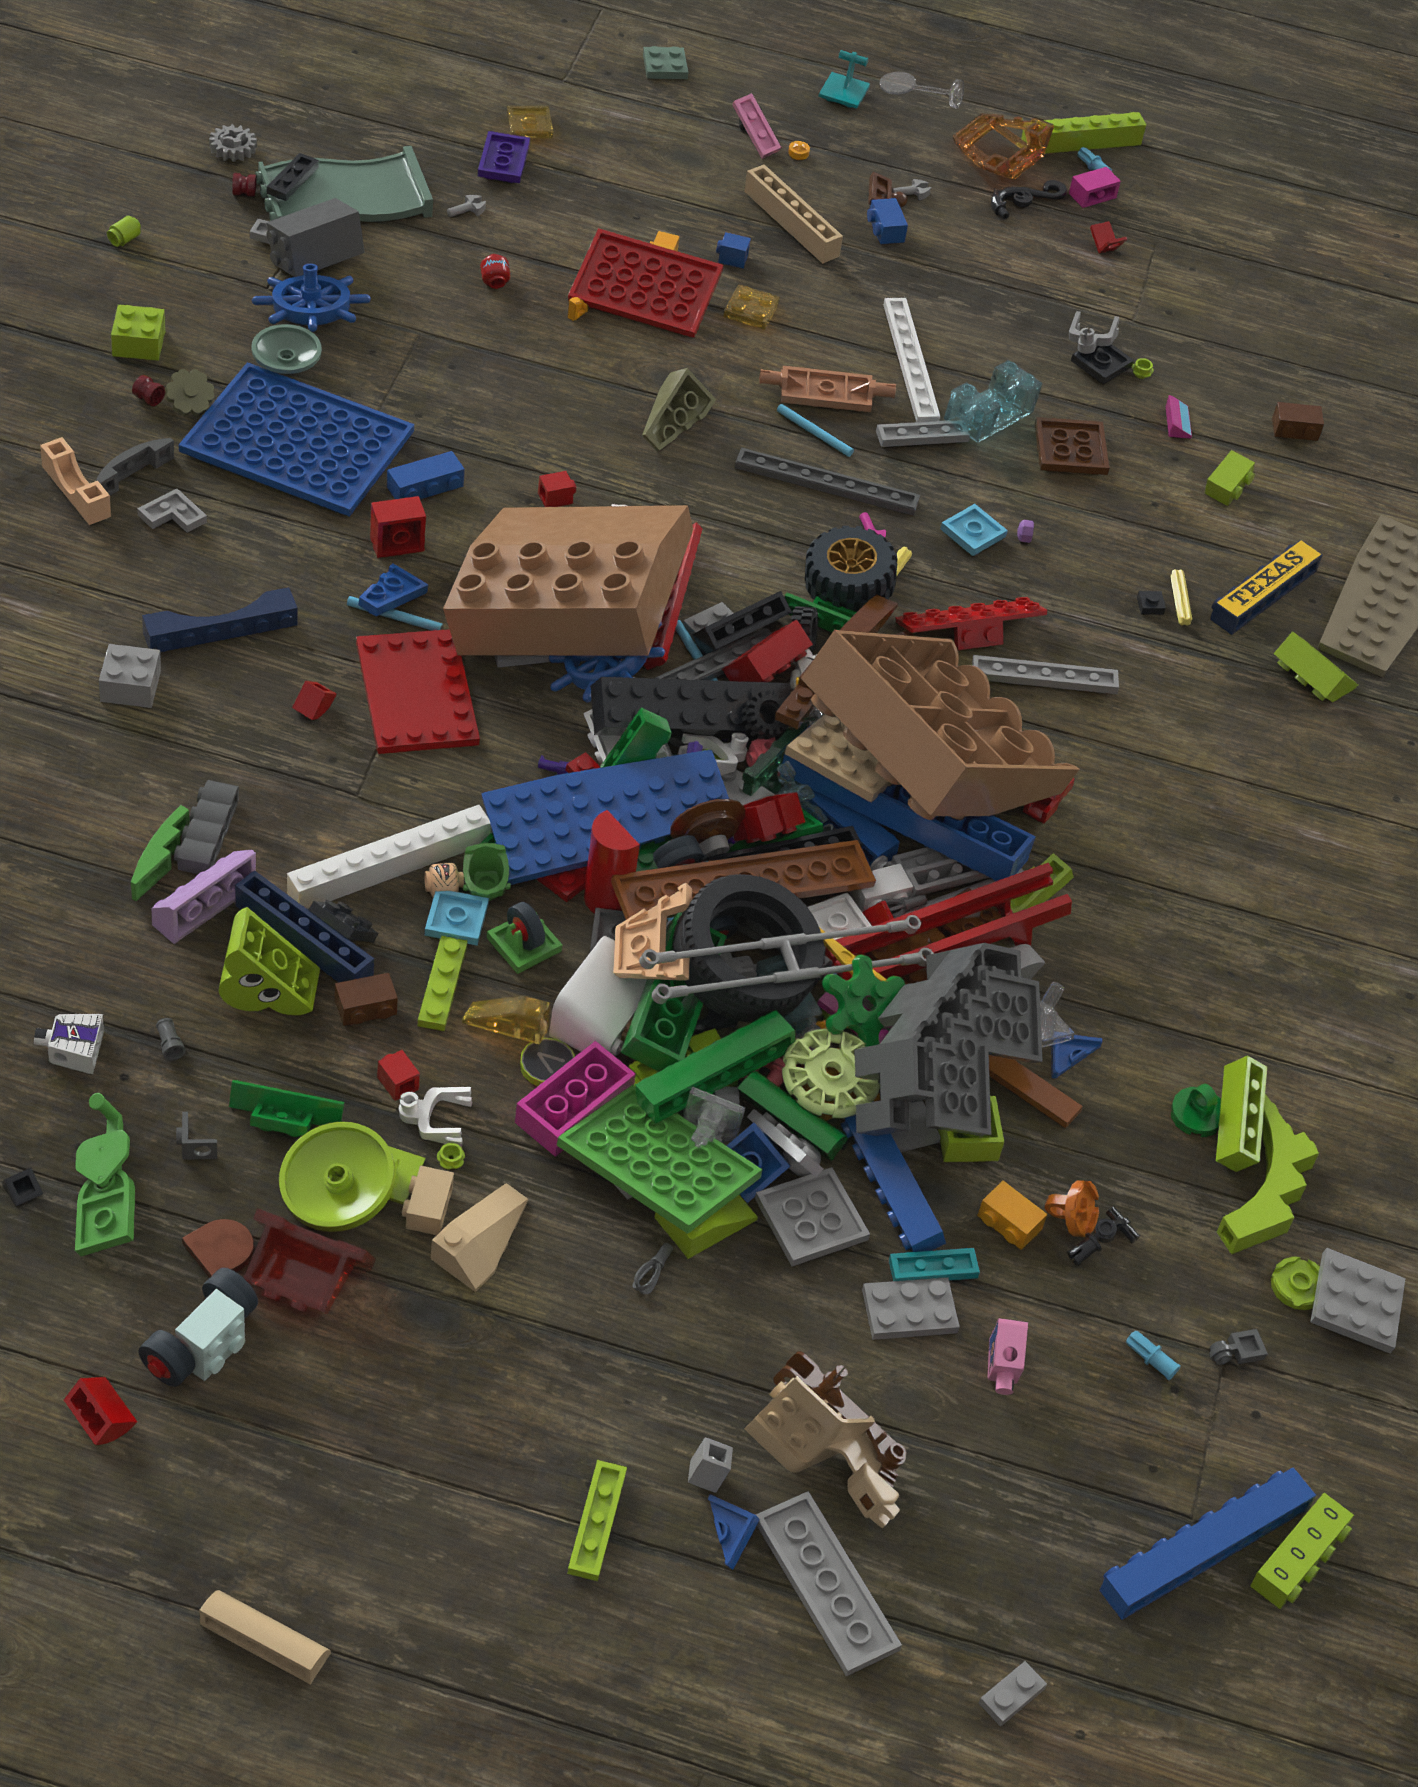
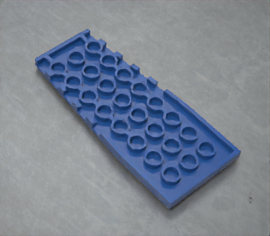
(551, 818)

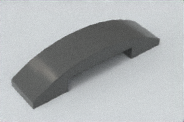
(152, 452)

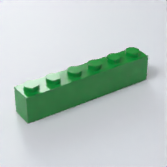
(715, 1065)

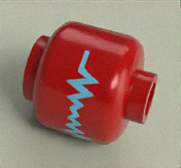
(495, 271)

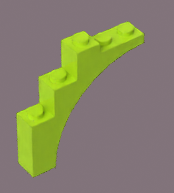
(1268, 1211)

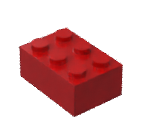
(770, 655)

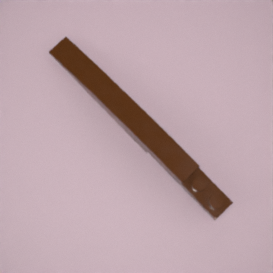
(867, 619)

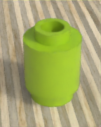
(124, 231)

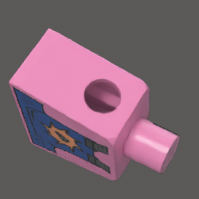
(1007, 1354)

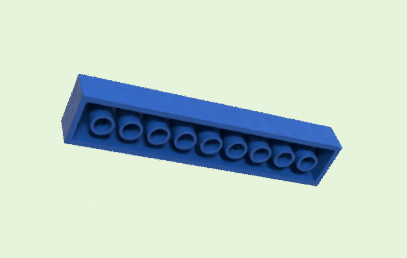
(976, 841)

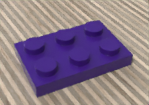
(503, 157)

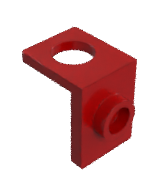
(1105, 238)

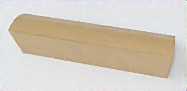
(263, 1636)

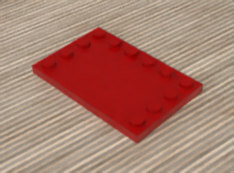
(646, 282)
(416, 692)

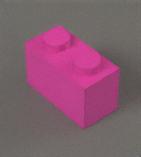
(1094, 187)

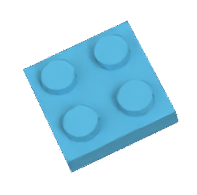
(973, 529)
(457, 916)

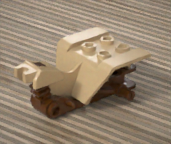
(816, 1421)

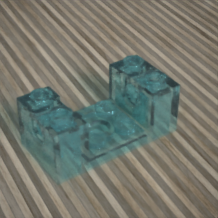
(1008, 399)

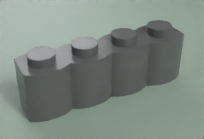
(207, 827)

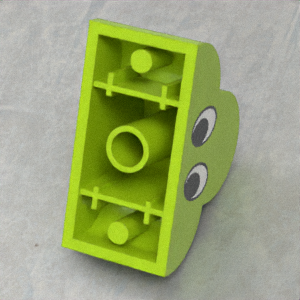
(266, 970)

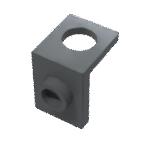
(189, 1146)

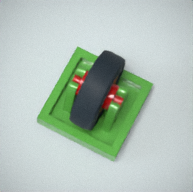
(524, 938)

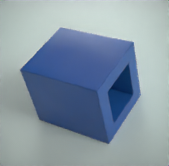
(733, 250)

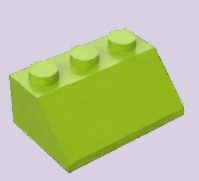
(1313, 668)

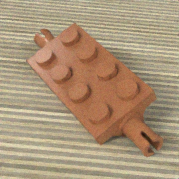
(827, 388)

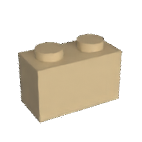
(429, 1200)

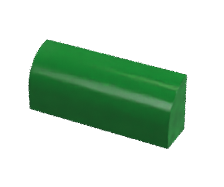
(792, 1116)

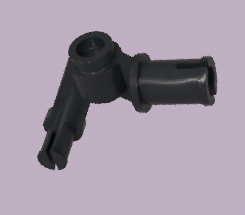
(1104, 1232)

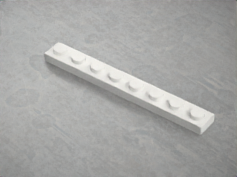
(911, 360)

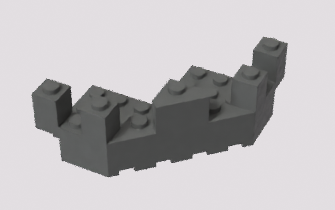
(944, 1038)

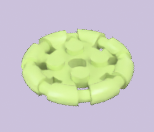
(821, 1083)

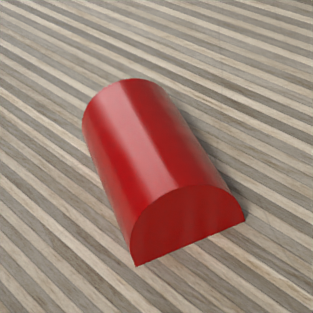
(610, 854)

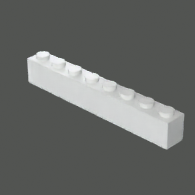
(388, 857)

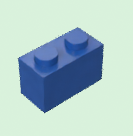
(887, 221)

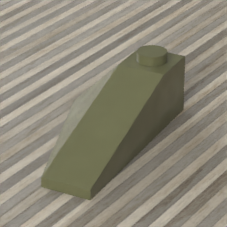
(677, 407)

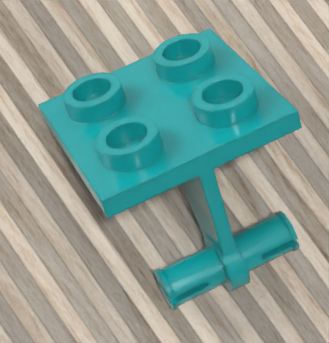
(845, 88)

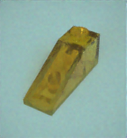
(511, 1016)

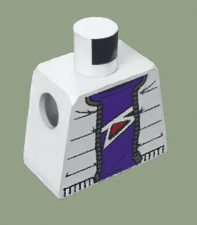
(73, 1040)

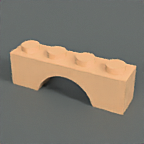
(61, 465)

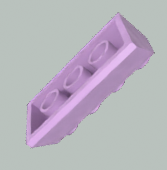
(203, 896)

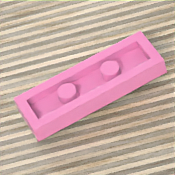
(756, 125)

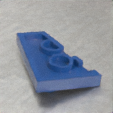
(392, 591)

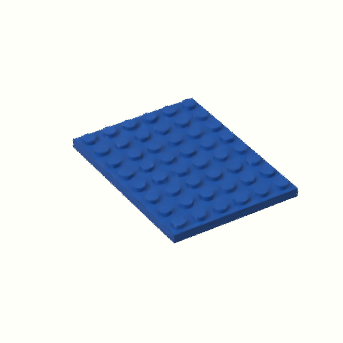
(297, 438)

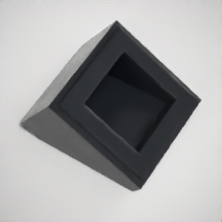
(22, 1187)

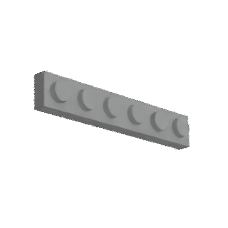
(1048, 674)

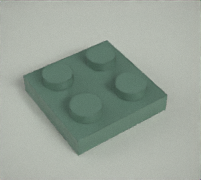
(665, 62)

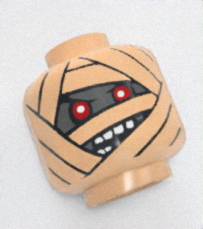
(443, 878)

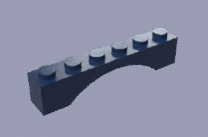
(173, 631)

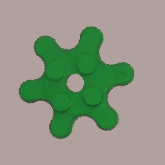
(850, 996)

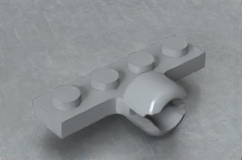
(799, 1152)

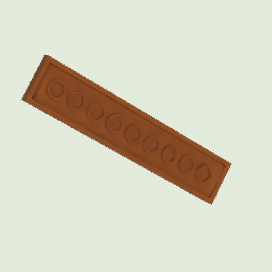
(800, 870)

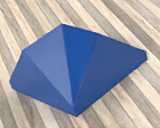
(762, 1152)

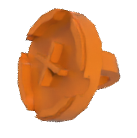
(1076, 1208)

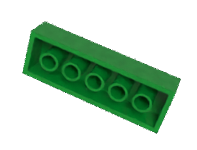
(663, 1031)

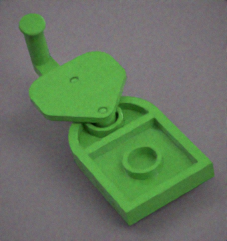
(108, 1195)

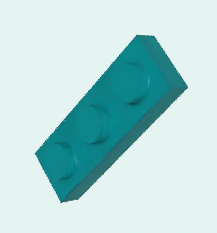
(950, 1264)

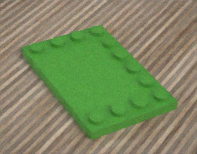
(659, 1161)

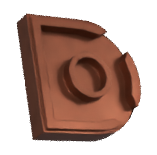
(220, 1245)

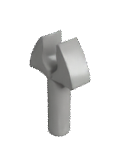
(917, 188)
(472, 203)

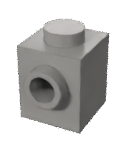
(710, 1465)

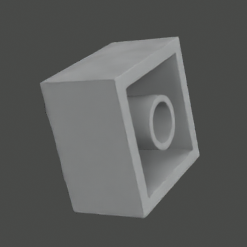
(130, 675)

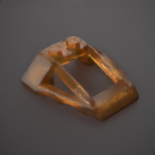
(1037, 136)

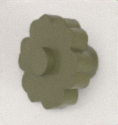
(189, 392)

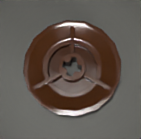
(709, 820)

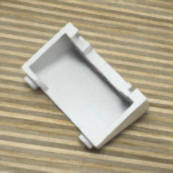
(596, 1002)

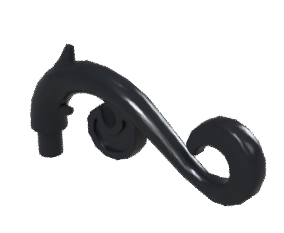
(1023, 196)

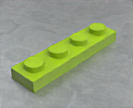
(442, 983)
(597, 1520)

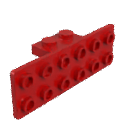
(973, 626)

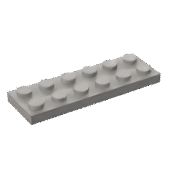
(827, 1583)

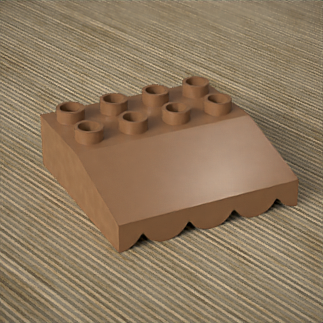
(568, 581)
(933, 725)

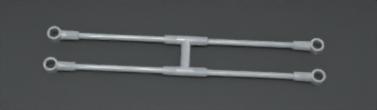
(784, 944)

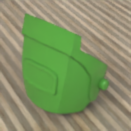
(486, 870)

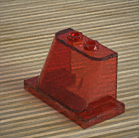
(301, 1264)

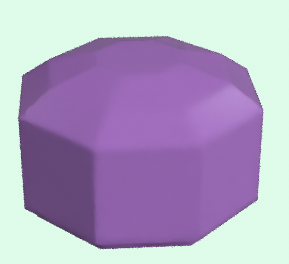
(1025, 531)

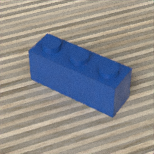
(426, 477)

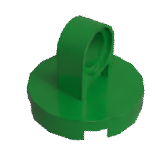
(1197, 1110)

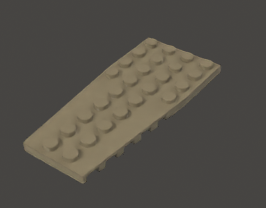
(1378, 600)

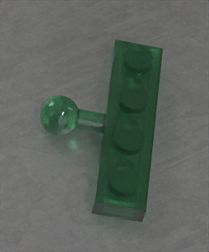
(764, 770)

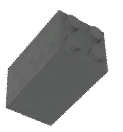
(315, 236)

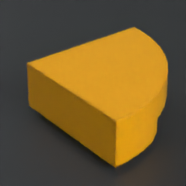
(576, 308)

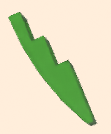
(157, 855)

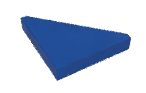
(1070, 1052)
(733, 1528)

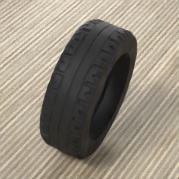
(773, 909)

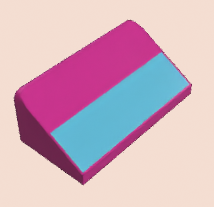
(1178, 418)

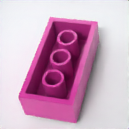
(572, 1095)

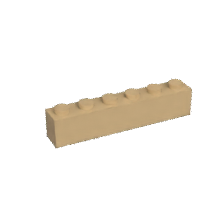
(793, 213)

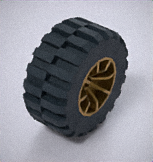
(850, 567)

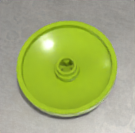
(337, 1176)

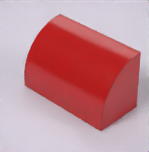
(99, 1410)

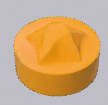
(799, 150)

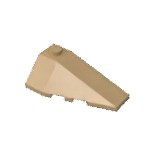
(478, 1237)

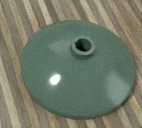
(286, 349)

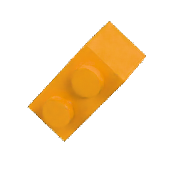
(1012, 1215)

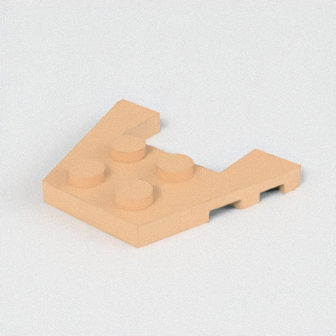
(648, 931)

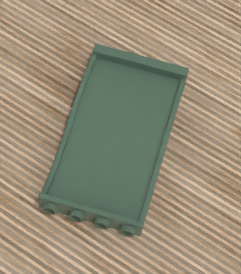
(376, 187)

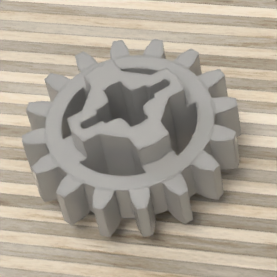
(232, 143)

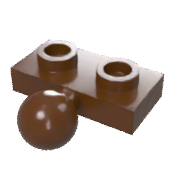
(881, 188)

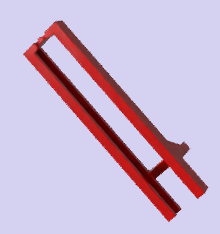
(997, 894)

